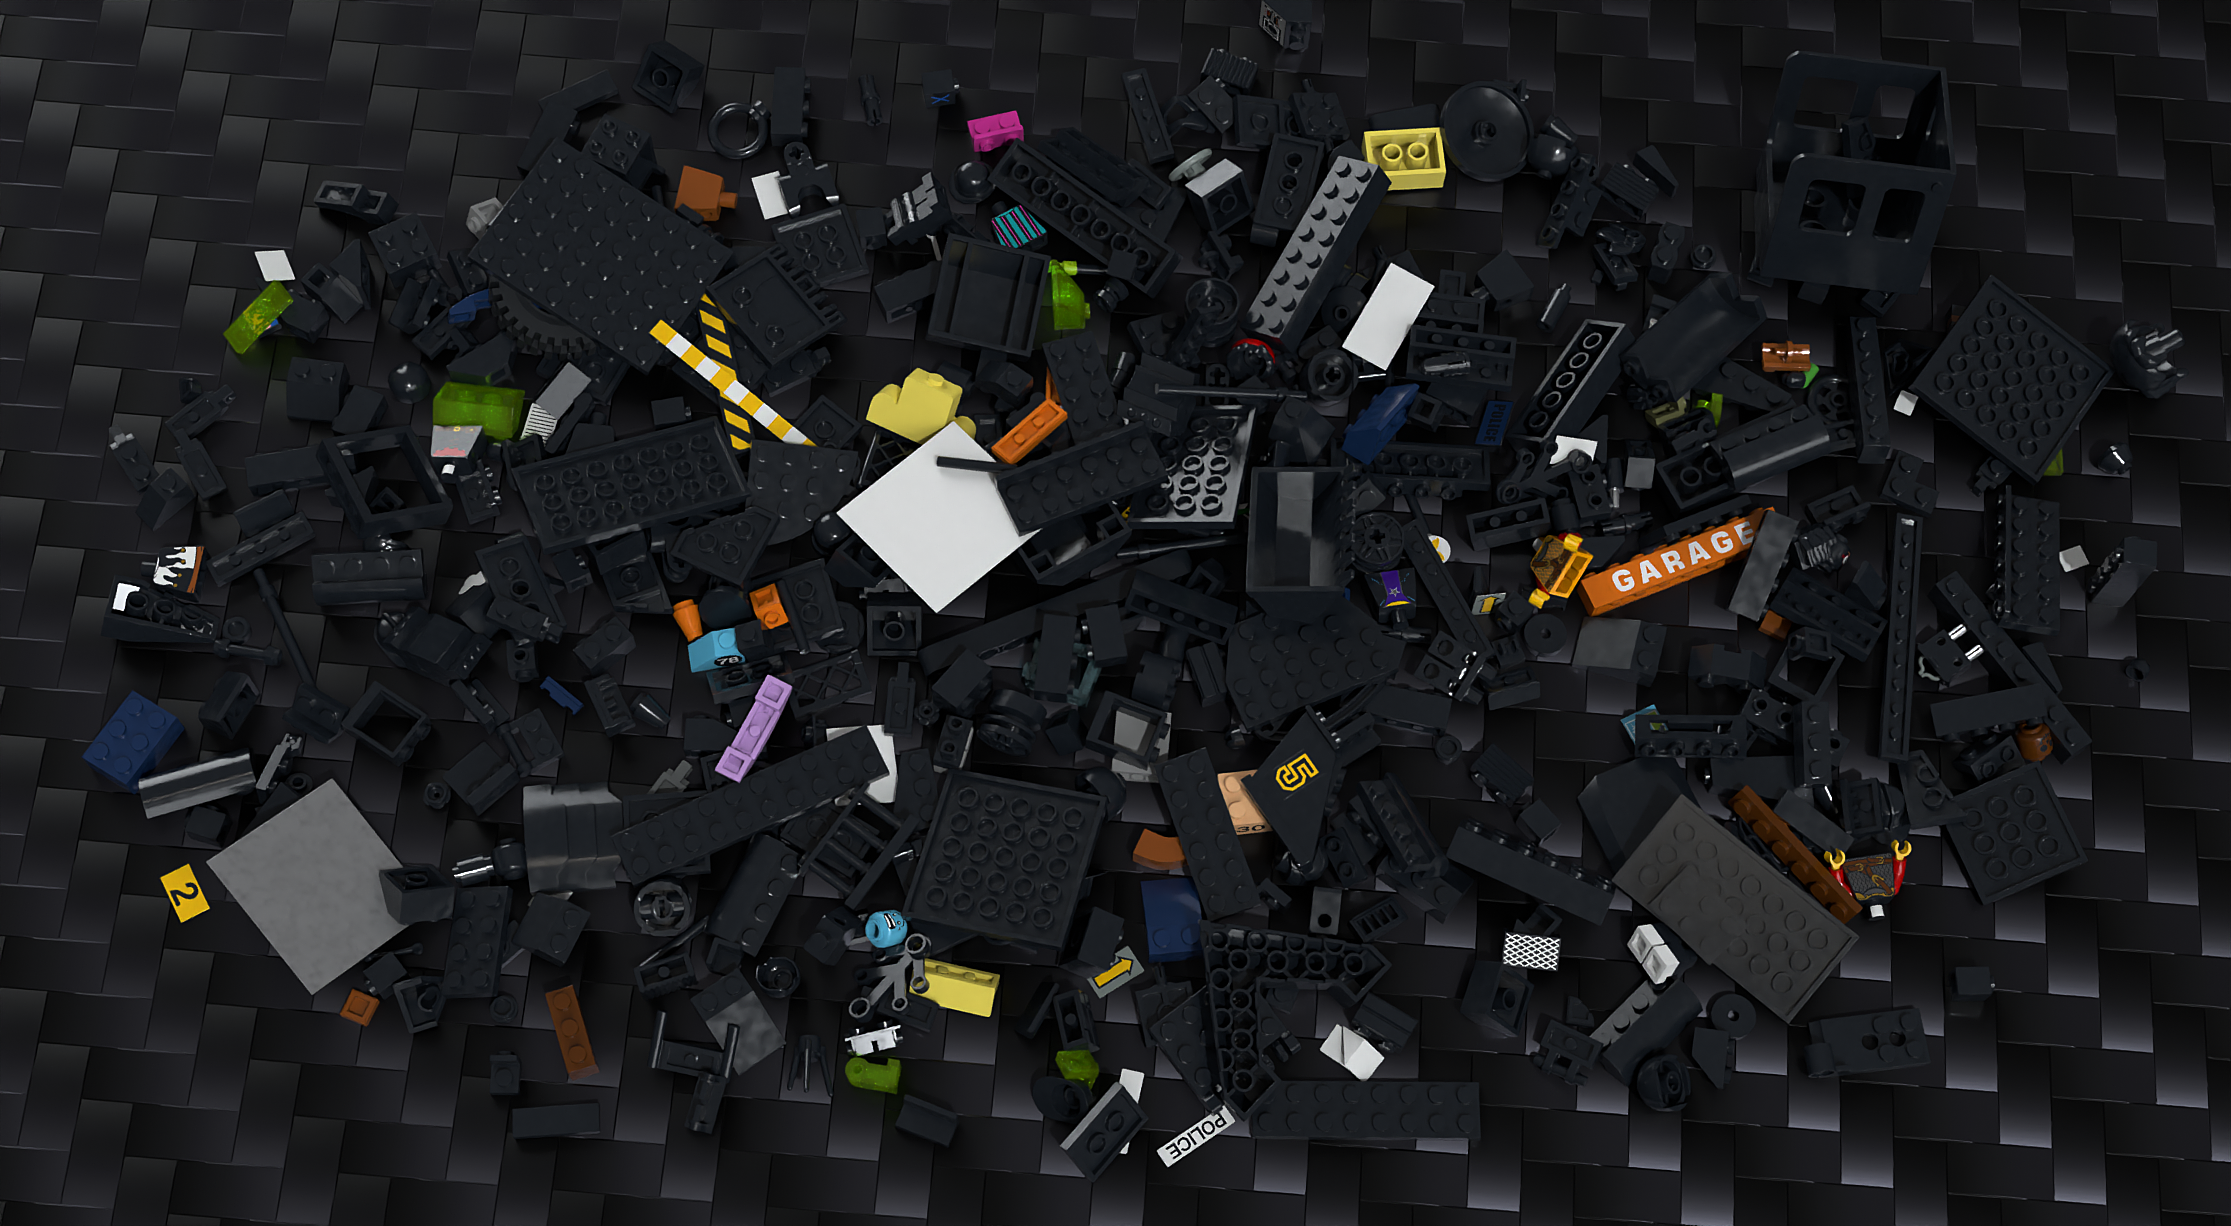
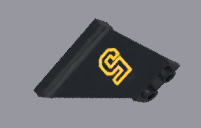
(1295, 785)

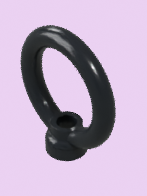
(758, 113)

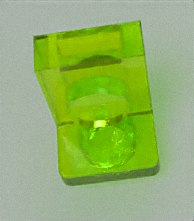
(1078, 1066)

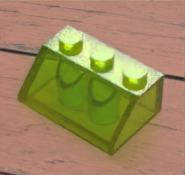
(479, 405)

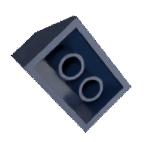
(1379, 423)

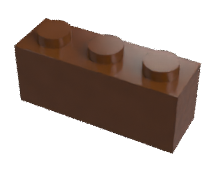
(572, 1033)

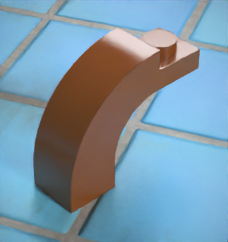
(1159, 852)

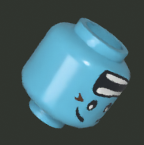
(886, 928)

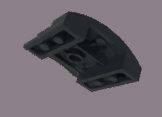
(570, 837)

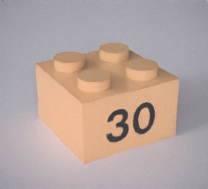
(1241, 808)

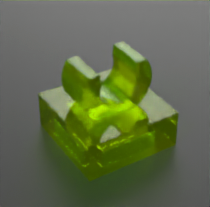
(1714, 406)

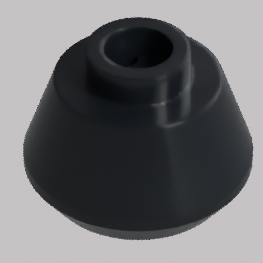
(2116, 459)

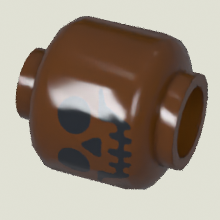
(2033, 741)

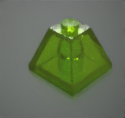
(1067, 300)

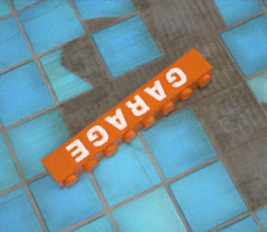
(1669, 565)

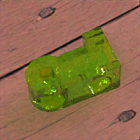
(874, 1076)

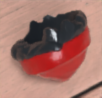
(1250, 358)

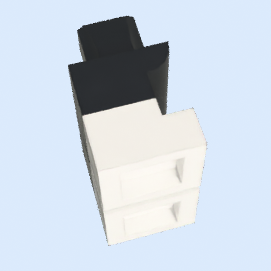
(1661, 951)

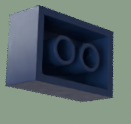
(133, 742)

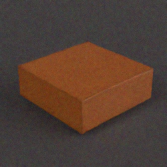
(1775, 625)
(359, 1007)

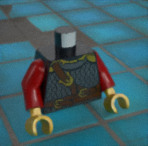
(1871, 878)

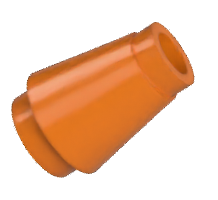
(688, 619)

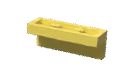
(959, 987)

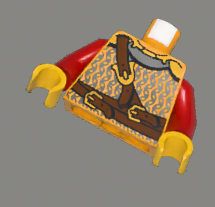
(1557, 566)

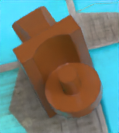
(1785, 357)

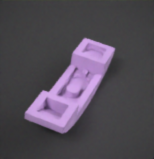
(755, 729)

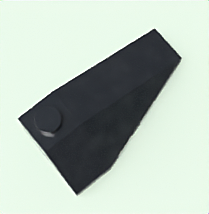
(147, 615)

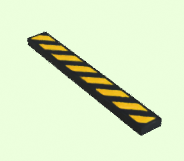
(721, 352)

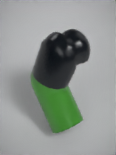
(1799, 379)

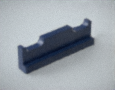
(561, 695)

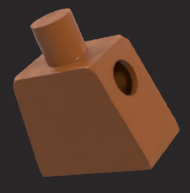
(704, 193)

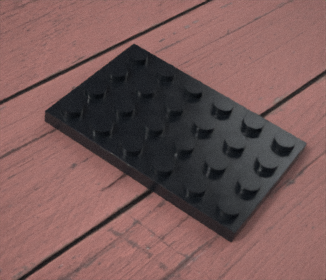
(1203, 471)

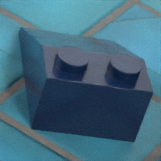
(1171, 919)

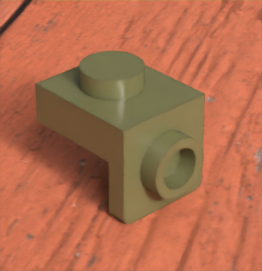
(1665, 412)

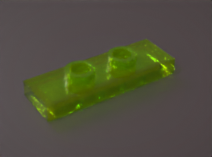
(258, 316)

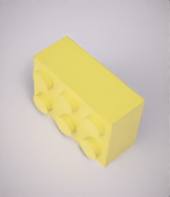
(1407, 156)

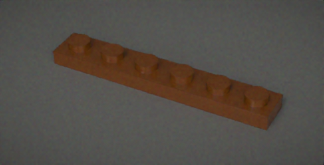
(1794, 855)

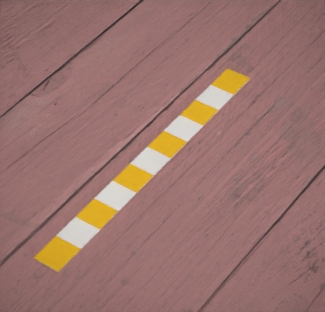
(728, 385)

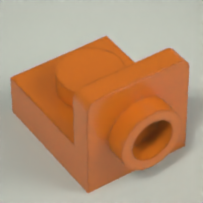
(768, 606)

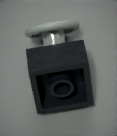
(1217, 194)

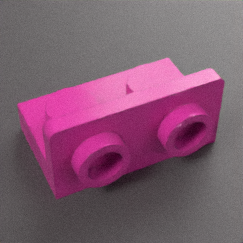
(995, 131)

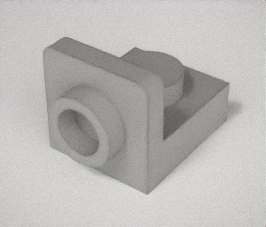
(481, 215)

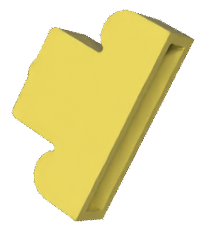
(920, 407)

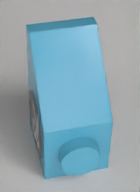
(715, 651)

